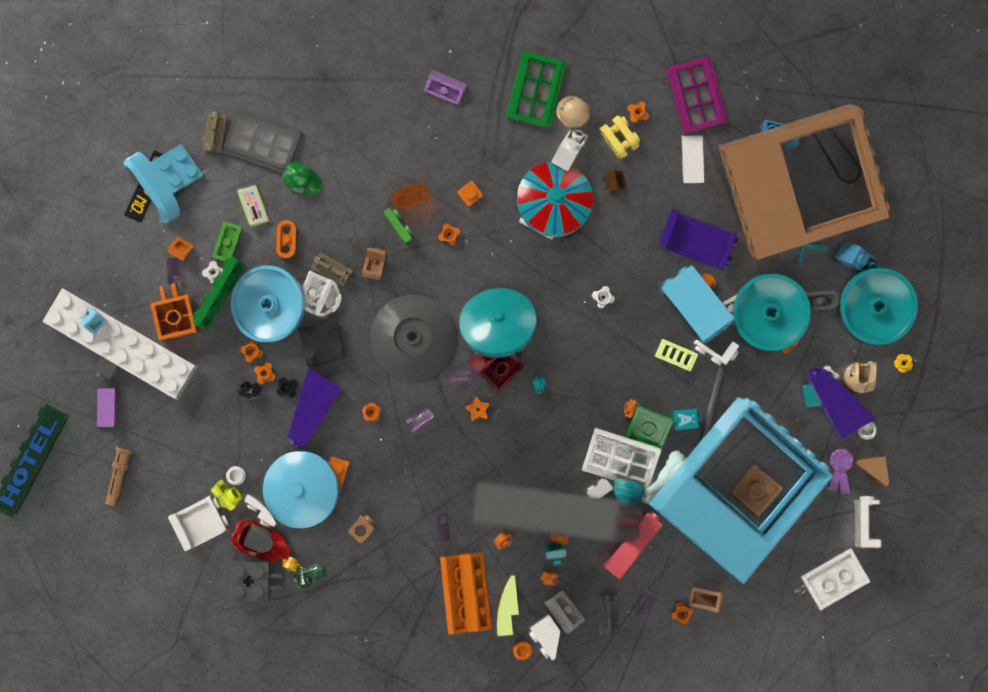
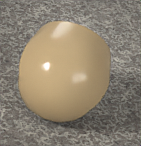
(573, 112)
(861, 377)

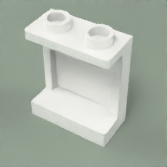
(862, 522)
(199, 523)

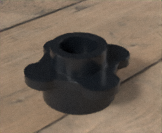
(283, 383)

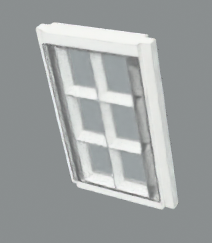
(621, 458)

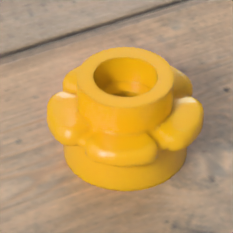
(898, 363)
(290, 564)

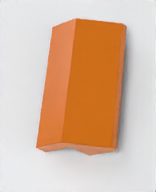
(465, 593)

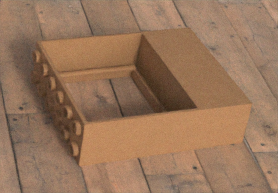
(766, 194)

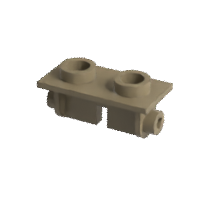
(214, 132)
(331, 269)

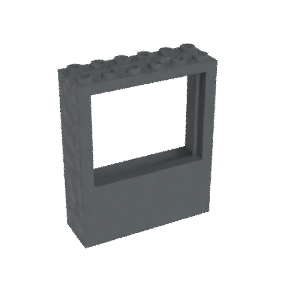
(557, 513)

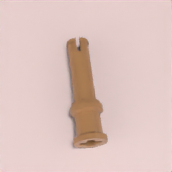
(119, 467)

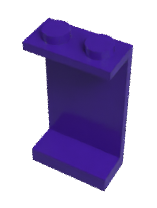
(698, 240)

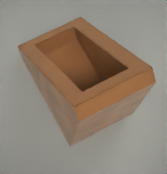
(875, 468)
(706, 599)

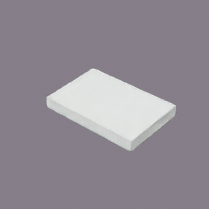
(835, 579)

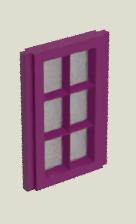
(697, 95)

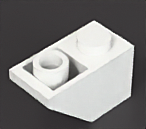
(569, 149)
(547, 634)

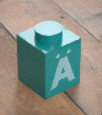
(686, 419)

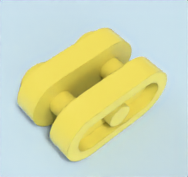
(630, 139)

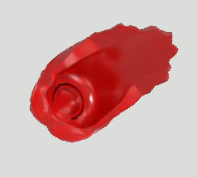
(278, 550)

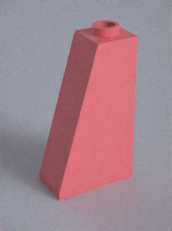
(628, 551)

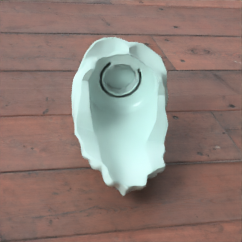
(672, 464)

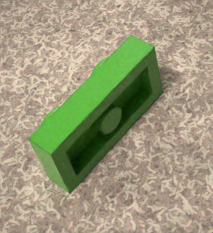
(394, 218)
(227, 241)

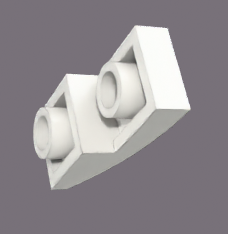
(265, 515)

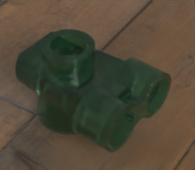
(305, 575)

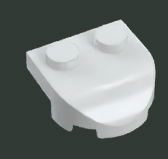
(320, 295)

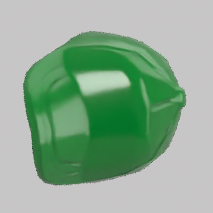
(302, 179)

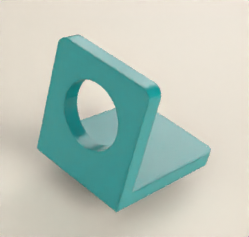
(813, 245)

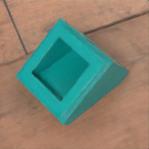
(809, 397)

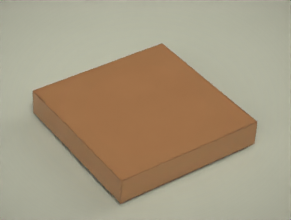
(756, 490)

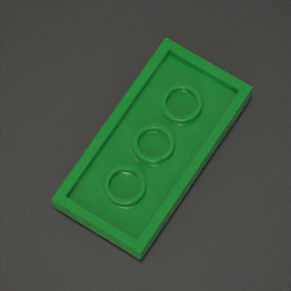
(221, 288)

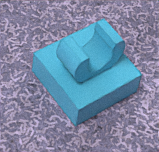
(93, 321)

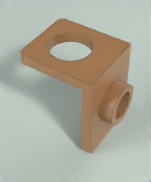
(365, 521)

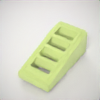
(688, 367)

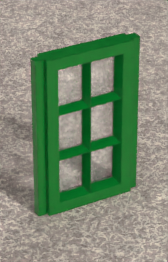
(536, 89)

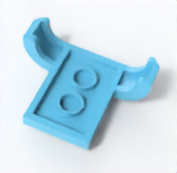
(164, 178)

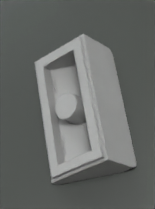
(565, 611)

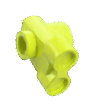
(227, 497)

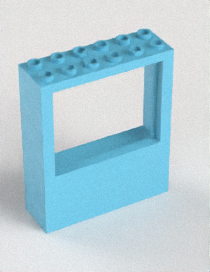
(714, 521)

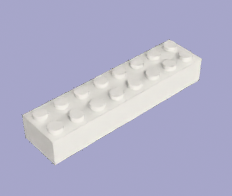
(121, 345)

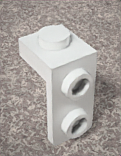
(729, 354)

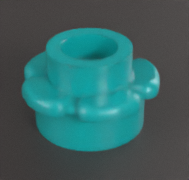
(539, 385)

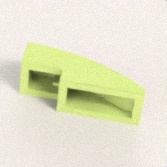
(507, 607)

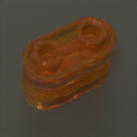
(410, 196)

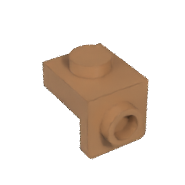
(374, 263)

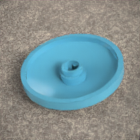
(267, 303)
(301, 489)

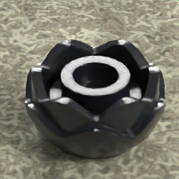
(249, 390)

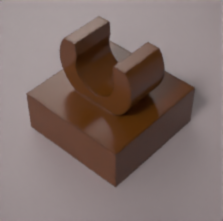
(616, 181)

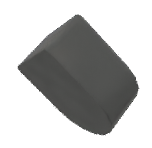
(258, 539)

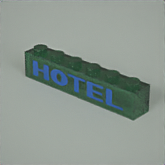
(31, 458)

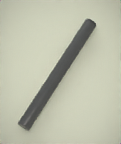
(713, 401)

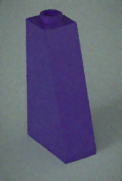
(839, 405)
(312, 407)

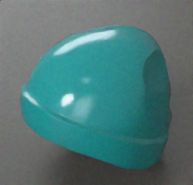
(628, 491)

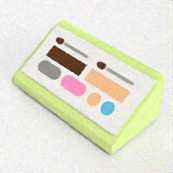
(253, 206)

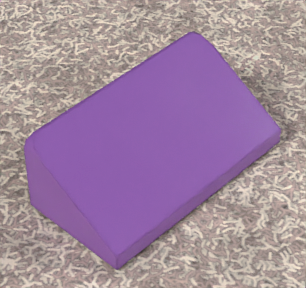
(445, 87)
(107, 407)

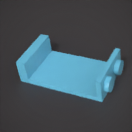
(697, 304)

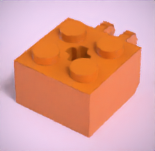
(164, 311)

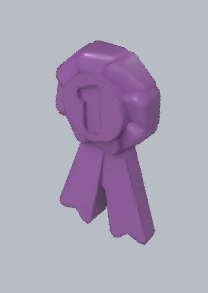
(841, 461)

